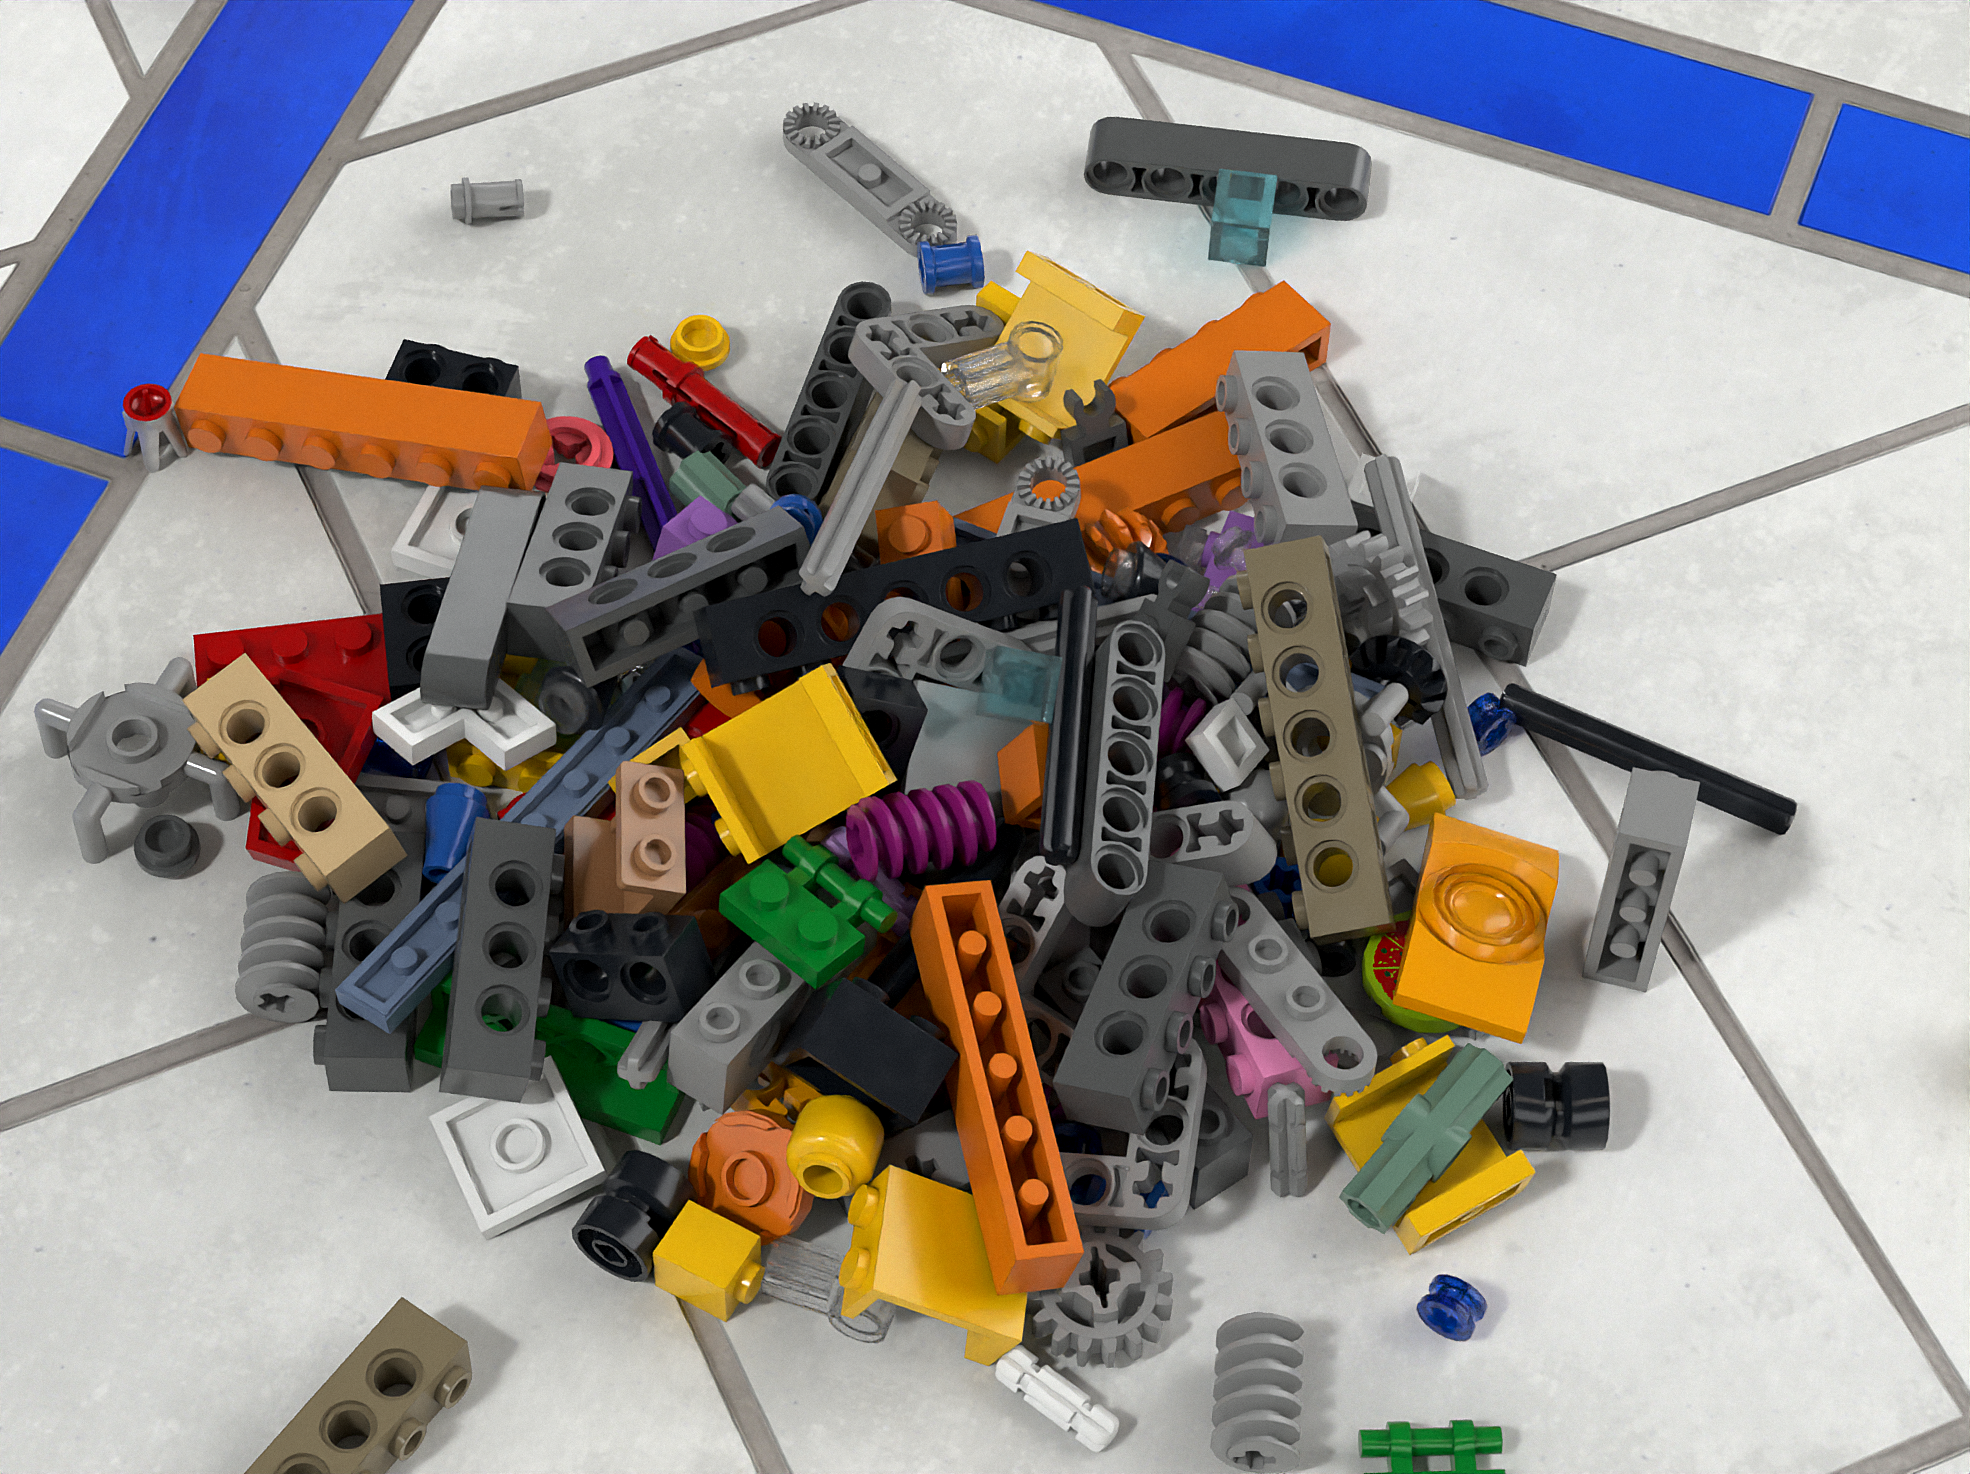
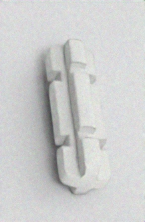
(1057, 1398)

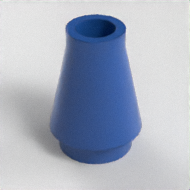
(449, 826)

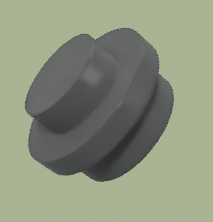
(166, 846)

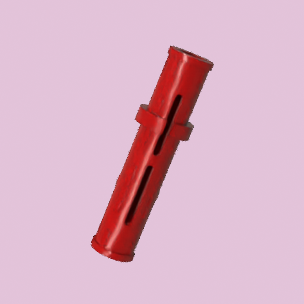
(687, 383)

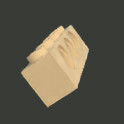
(244, 703)

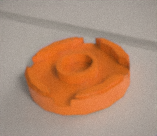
(745, 1175)

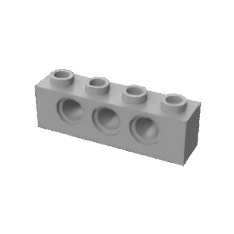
(1284, 448)
(1640, 878)
(742, 1023)

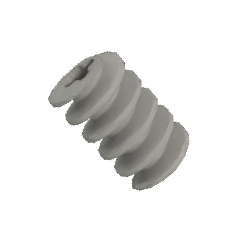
(1219, 647)
(282, 947)
(1257, 1393)

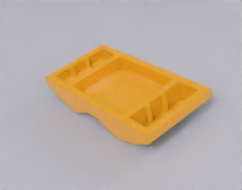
(1477, 928)

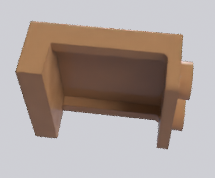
(636, 857)

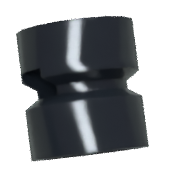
(1579, 1110)
(632, 1215)

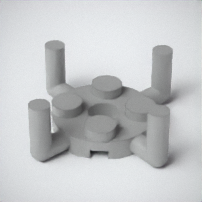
(1377, 737)
(136, 776)

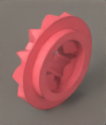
(576, 439)

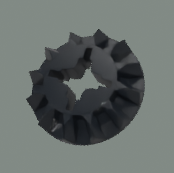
(1423, 676)

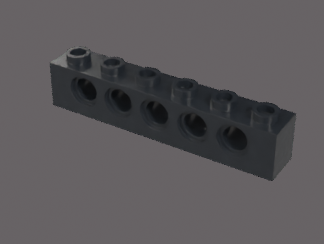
(731, 628)

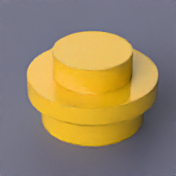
(701, 341)

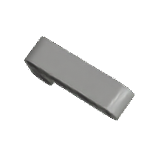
(1209, 837)

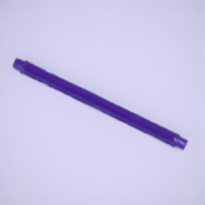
(630, 446)

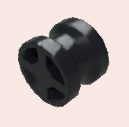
(1181, 783)

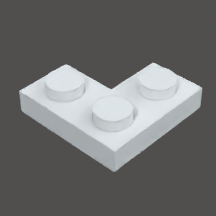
(505, 732)

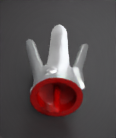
(149, 412)

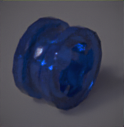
(1490, 722)
(1452, 1307)

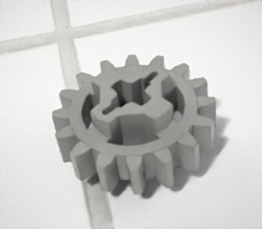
(1377, 591)
(1124, 1280)

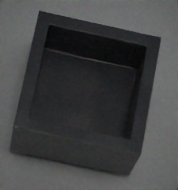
(865, 1050)

